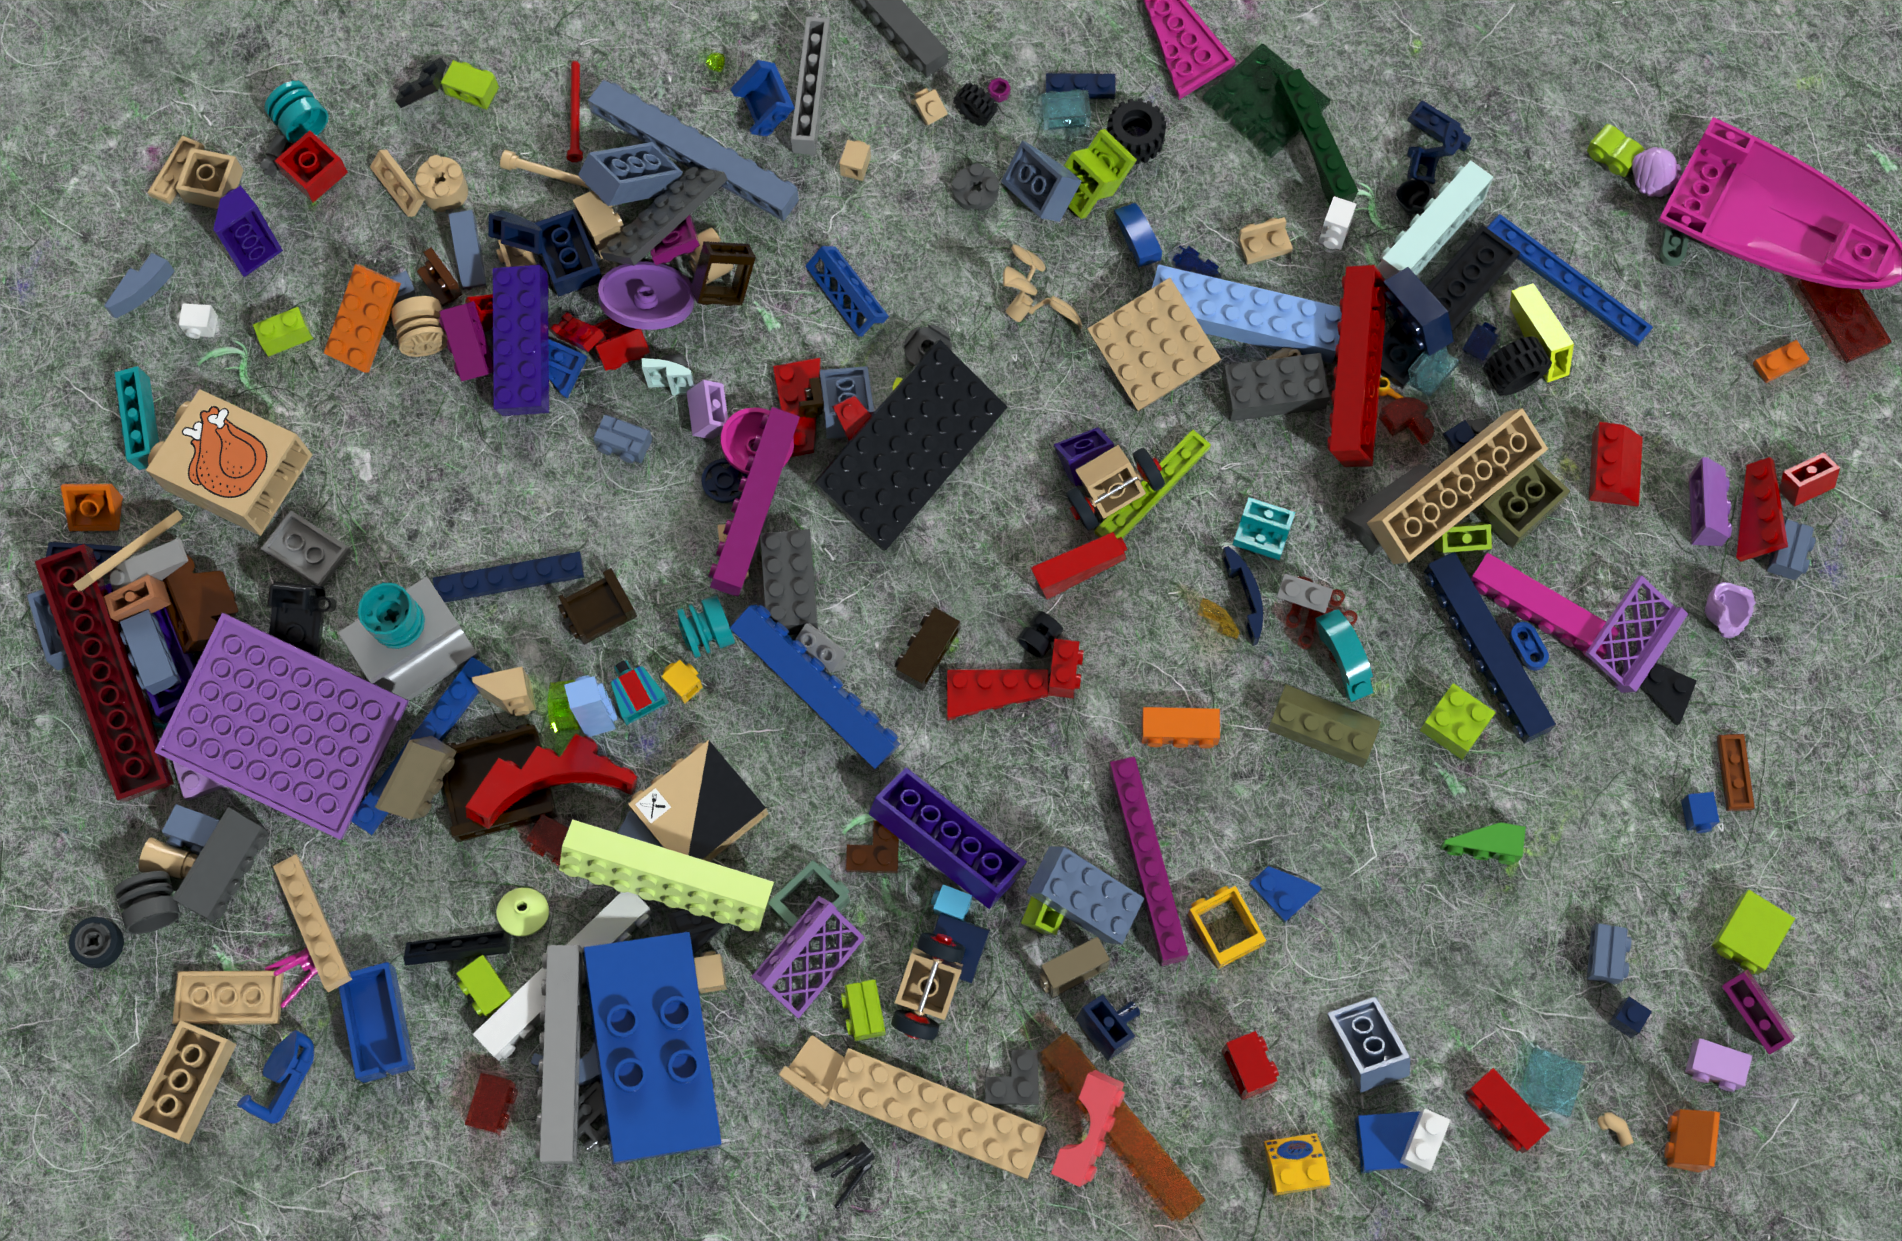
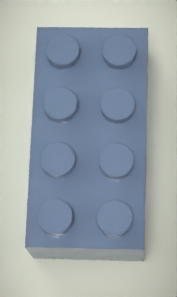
(629, 173)
(1085, 895)

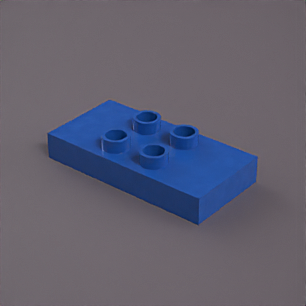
(651, 1047)

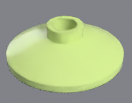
(522, 922)

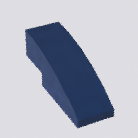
(515, 231)

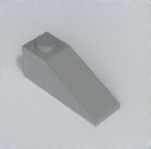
(156, 562)

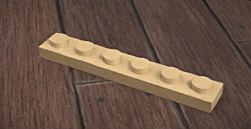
(312, 923)

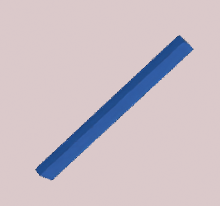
(1572, 282)

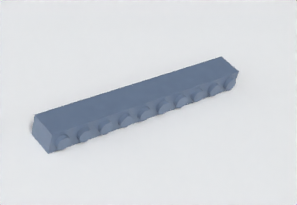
(693, 149)

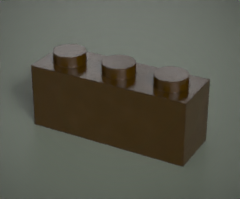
(927, 648)

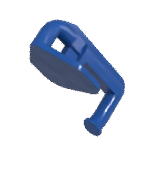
(283, 1068)

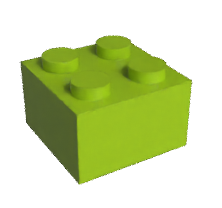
(1457, 721)

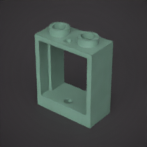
(823, 873)

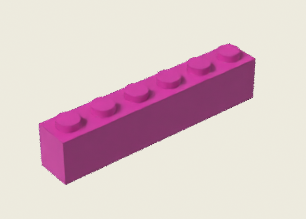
(1539, 605)

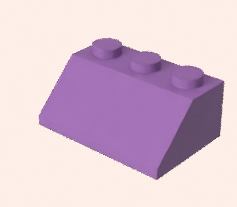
(1709, 504)

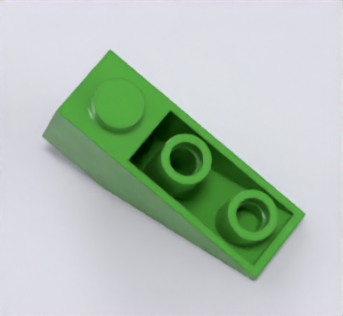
(1495, 841)

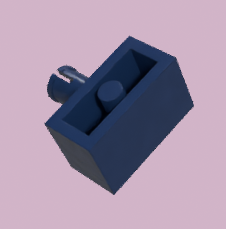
(1107, 1026)

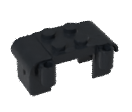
(298, 614)

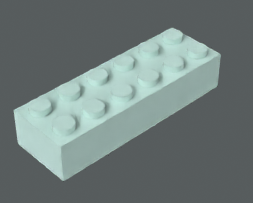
(1438, 222)

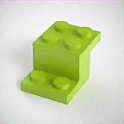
(1100, 169)

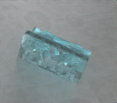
(1431, 371)

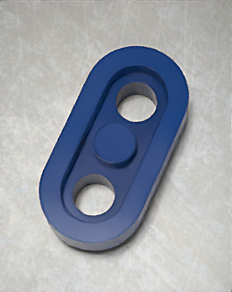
(1531, 646)

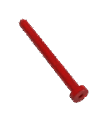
(574, 153)

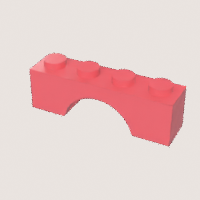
(1101, 1097)

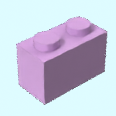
(707, 409)
(1718, 1064)

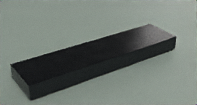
(457, 947)

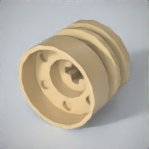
(419, 326)

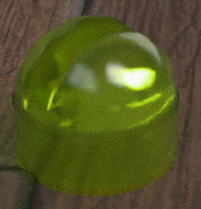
(715, 61)

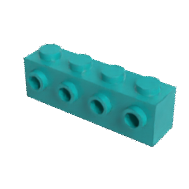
(137, 415)

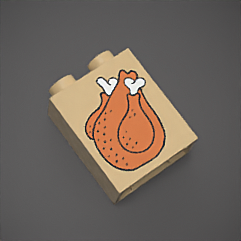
(228, 461)

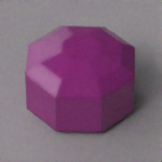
(999, 89)

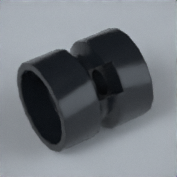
(1038, 636)

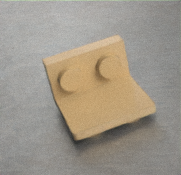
(814, 1071)

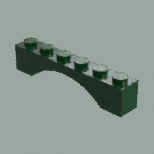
(1303, 108)

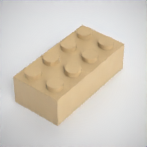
(184, 1082)

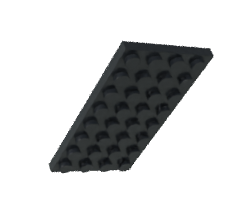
(910, 445)

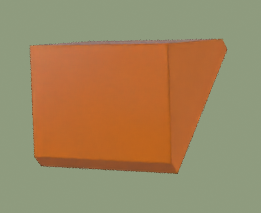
(92, 507)

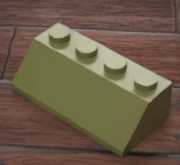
(1324, 726)

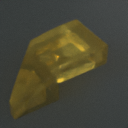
(1218, 614)

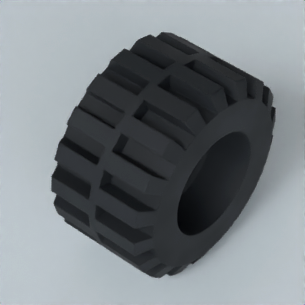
(1140, 115)
(1517, 366)

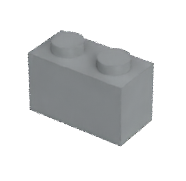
(1304, 593)

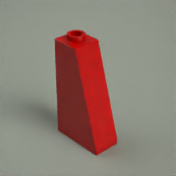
(1079, 564)

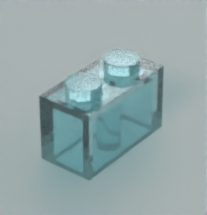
(1065, 109)

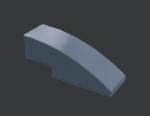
(467, 249)
(139, 285)

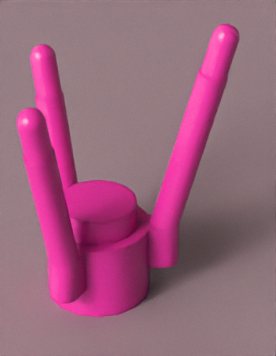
(305, 961)

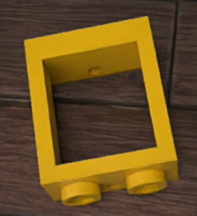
(1239, 950)

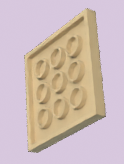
(1154, 344)

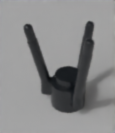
(858, 1157)

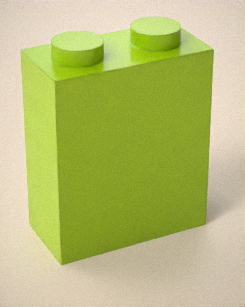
(1753, 932)

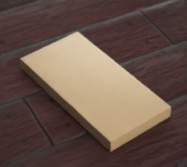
(228, 997)

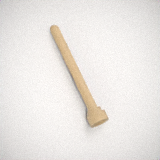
(510, 161)

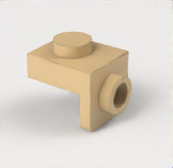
(929, 105)

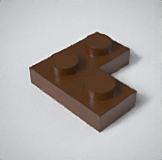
(875, 858)

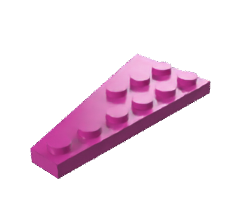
(1187, 45)

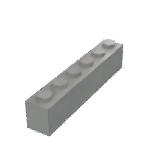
(811, 86)

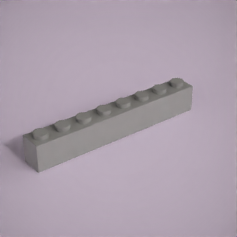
(561, 1055)

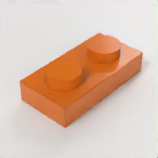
(1781, 361)

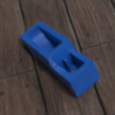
(1138, 234)

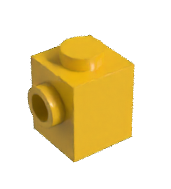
(682, 680)

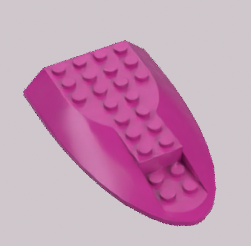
(1780, 214)

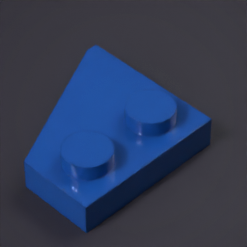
(564, 366)
(1283, 892)

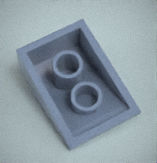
(1040, 182)
(840, 385)
(1369, 1044)

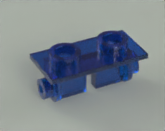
(1189, 259)

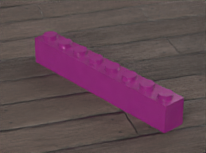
(754, 502)
(1148, 861)

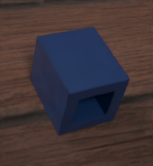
(1630, 1017)

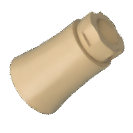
(163, 857)

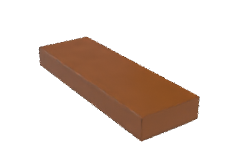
(1735, 772)

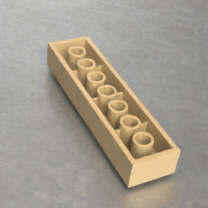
(1457, 486)

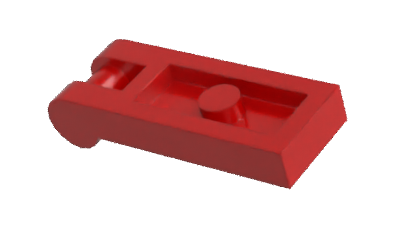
(577, 332)

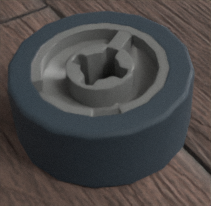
(109, 939)

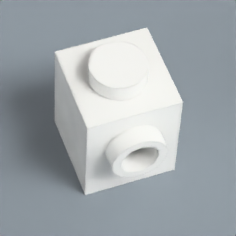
(197, 320)

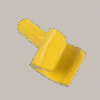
(1387, 390)

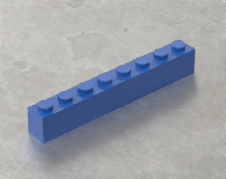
(815, 685)

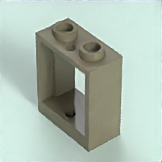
(1073, 967)

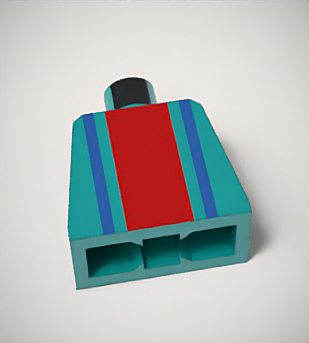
(636, 692)

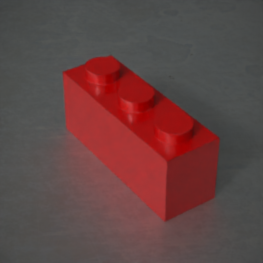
(1507, 1111)

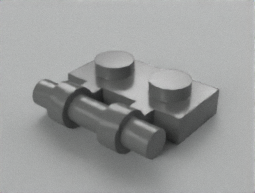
(589, 1111)

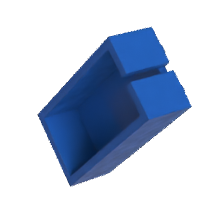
(376, 1023)

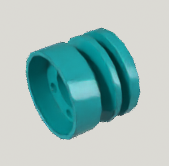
(296, 111)
(380, 608)
(705, 626)

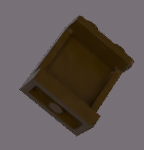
(597, 608)

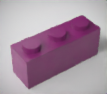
(466, 341)
(1758, 1011)

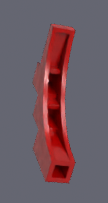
(543, 769)

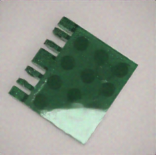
(1253, 94)

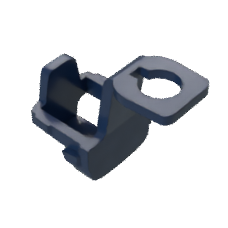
(1431, 156)

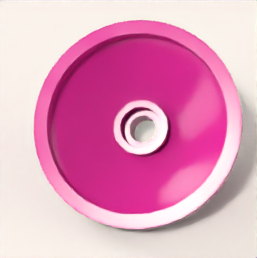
(740, 434)

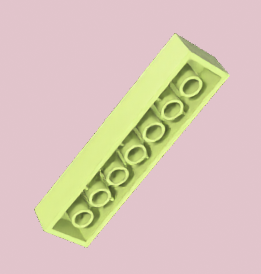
(665, 876)

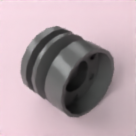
(147, 902)

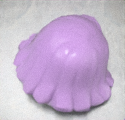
(1656, 171)
(1730, 608)

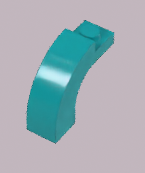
(1348, 652)

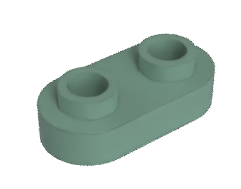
(1673, 245)

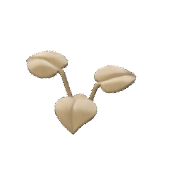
(1022, 303)

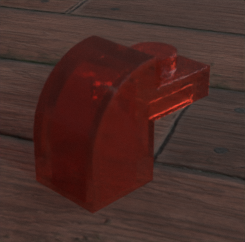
(1407, 413)

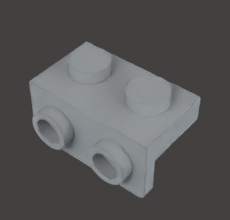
(822, 648)

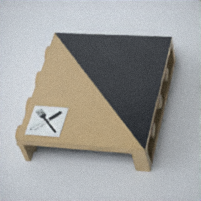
(698, 805)

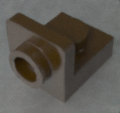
(814, 400)

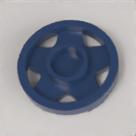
(723, 481)

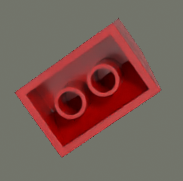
(1615, 465)

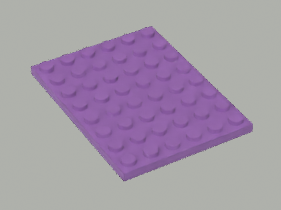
(282, 726)

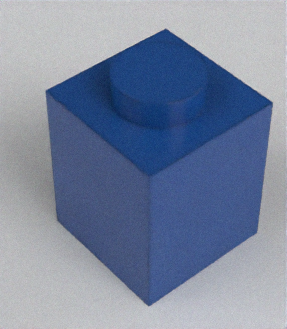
(1700, 812)

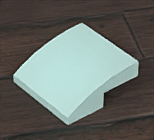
(667, 374)

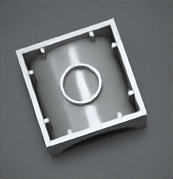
(417, 667)

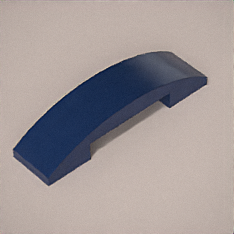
(1235, 567)

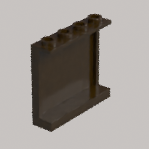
(471, 767)

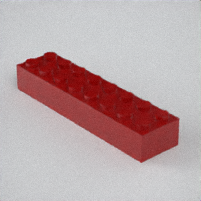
(1358, 367)

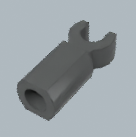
(277, 147)

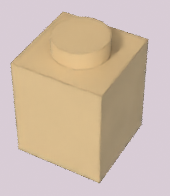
(855, 160)
(710, 972)

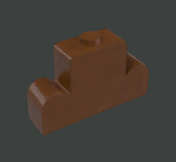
(197, 604)

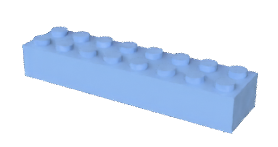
(1257, 314)

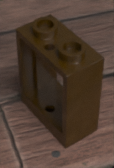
(723, 254)

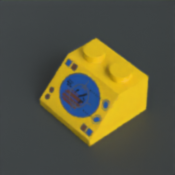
(1296, 1164)

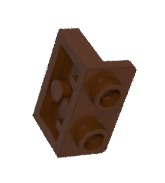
(439, 279)

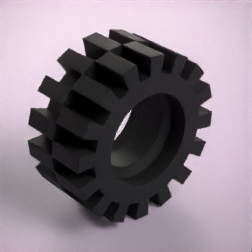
(975, 104)

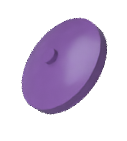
(646, 295)

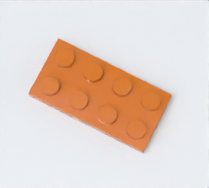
(362, 318)

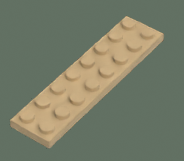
(937, 1113)

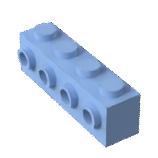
(591, 705)

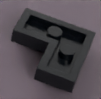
(426, 84)

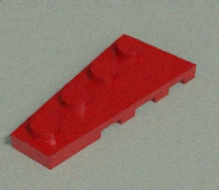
(791, 382)
(1761, 515)

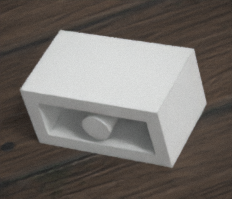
(1337, 223)
(1425, 1141)

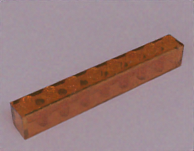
(1127, 1135)

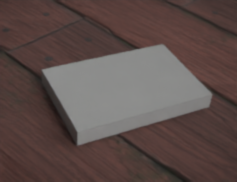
(305, 549)

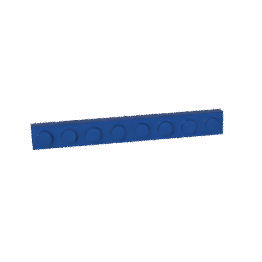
(436, 724)

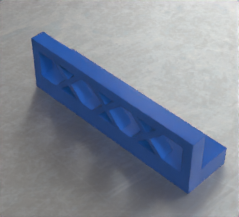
(853, 286)

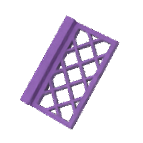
(1647, 651)
(798, 940)

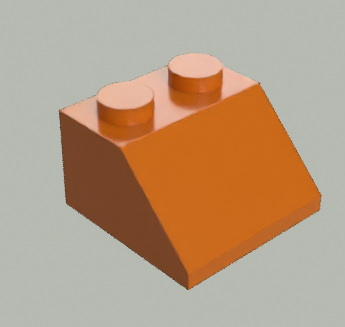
(1692, 1140)

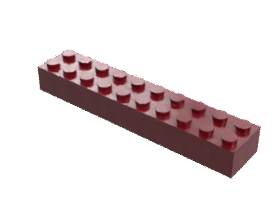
(104, 675)

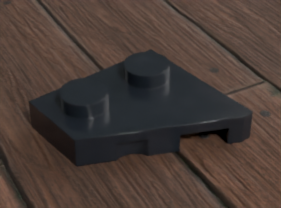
(1669, 690)
(700, 927)

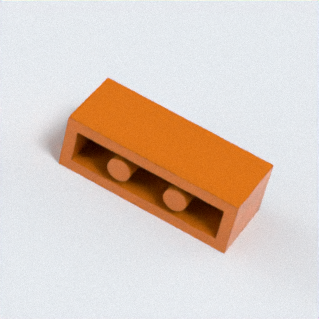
(1180, 727)

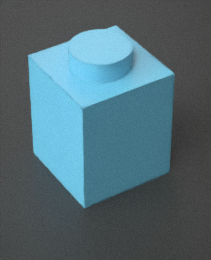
(951, 902)

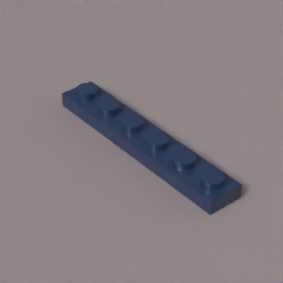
(509, 577)

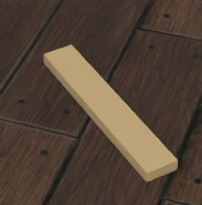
(127, 551)

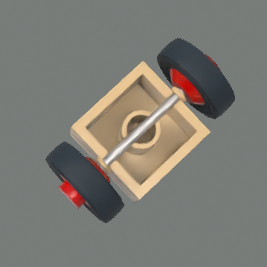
(1112, 484)
(928, 985)

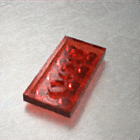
(1846, 319)

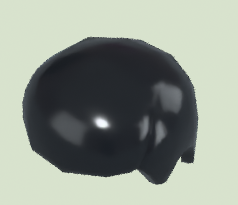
(1413, 196)

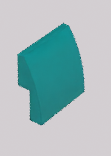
(1263, 528)

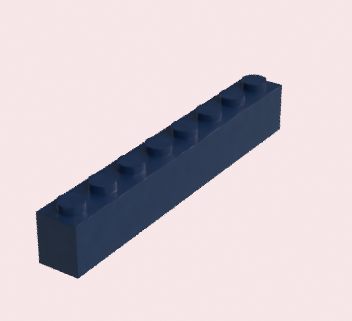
(1489, 648)

